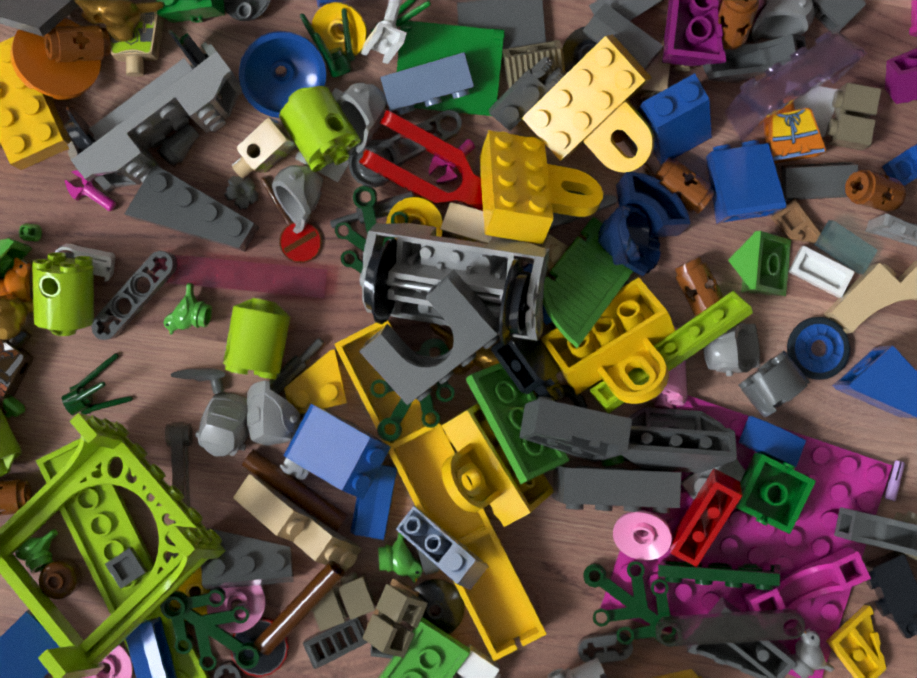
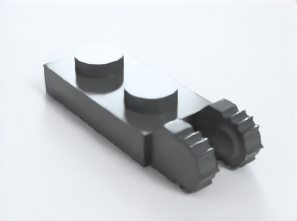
(525, 94)

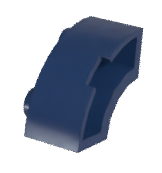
(663, 209)

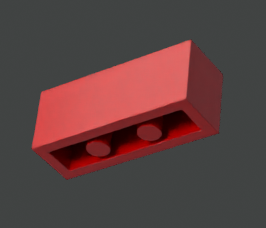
(705, 517)

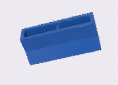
(372, 512)
(150, 651)

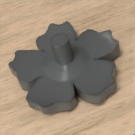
(241, 191)

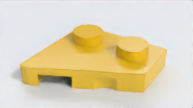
(318, 385)
(859, 645)

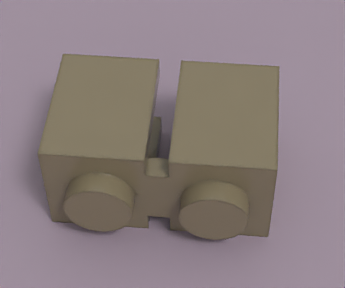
(852, 121)
(356, 597)
(385, 628)

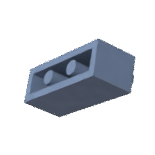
(427, 83)

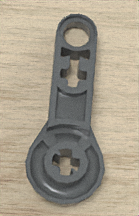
(398, 149)

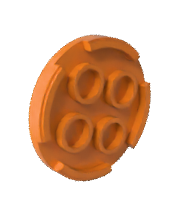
(47, 76)

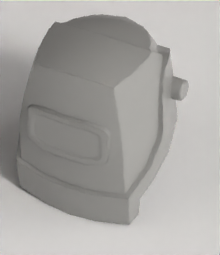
(783, 18)
(364, 108)
(298, 193)
(734, 350)
(270, 416)
(224, 425)

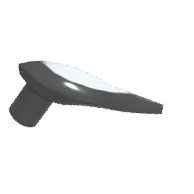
(203, 374)

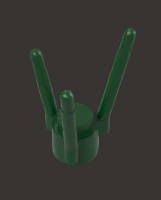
(336, 59)
(80, 398)

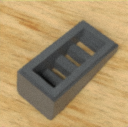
(329, 656)

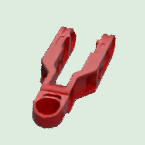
(467, 193)

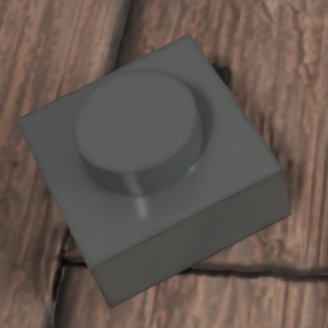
(126, 567)

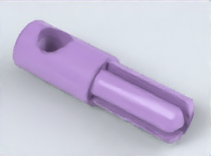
(893, 485)

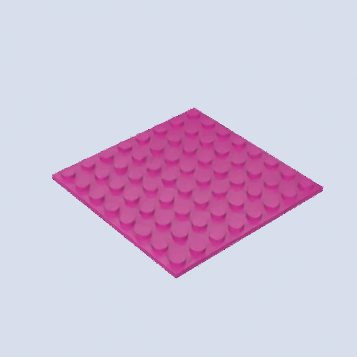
(841, 481)

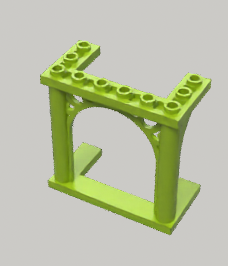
(196, 544)

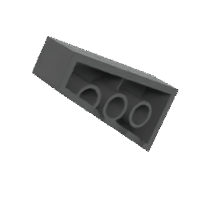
(182, 208)
(617, 488)

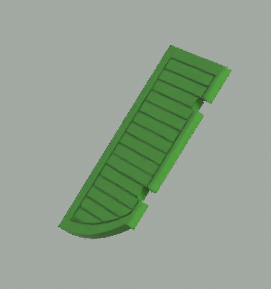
(583, 285)

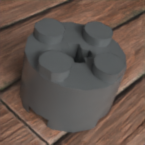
(774, 384)

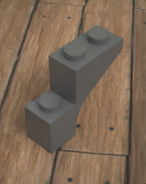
(754, 59)
(877, 531)

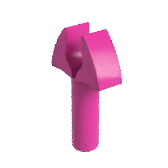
(449, 176)
(90, 191)

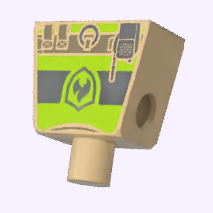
(143, 45)
(271, 141)

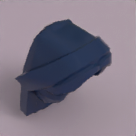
(629, 241)

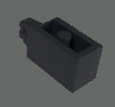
(530, 367)
(895, 591)

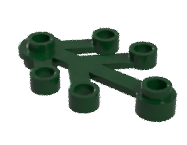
(369, 219)
(426, 404)
(635, 606)
(207, 625)

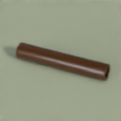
(294, 490)
(299, 607)

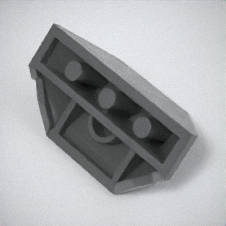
(679, 440)

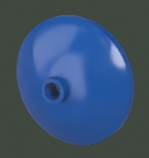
(258, 76)

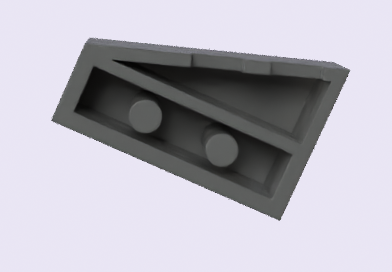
(575, 429)
(247, 563)
(753, 658)

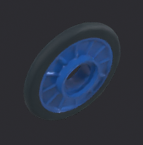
(836, 345)

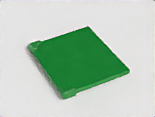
(483, 53)

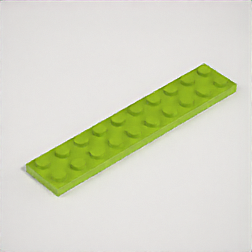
(102, 532)

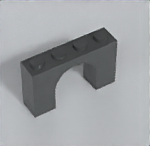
(413, 373)

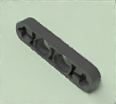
(132, 293)

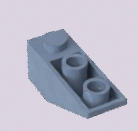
(442, 548)

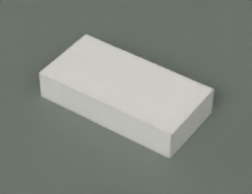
(821, 271)

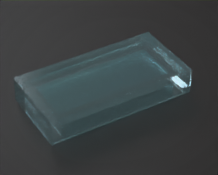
(845, 247)

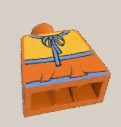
(793, 135)

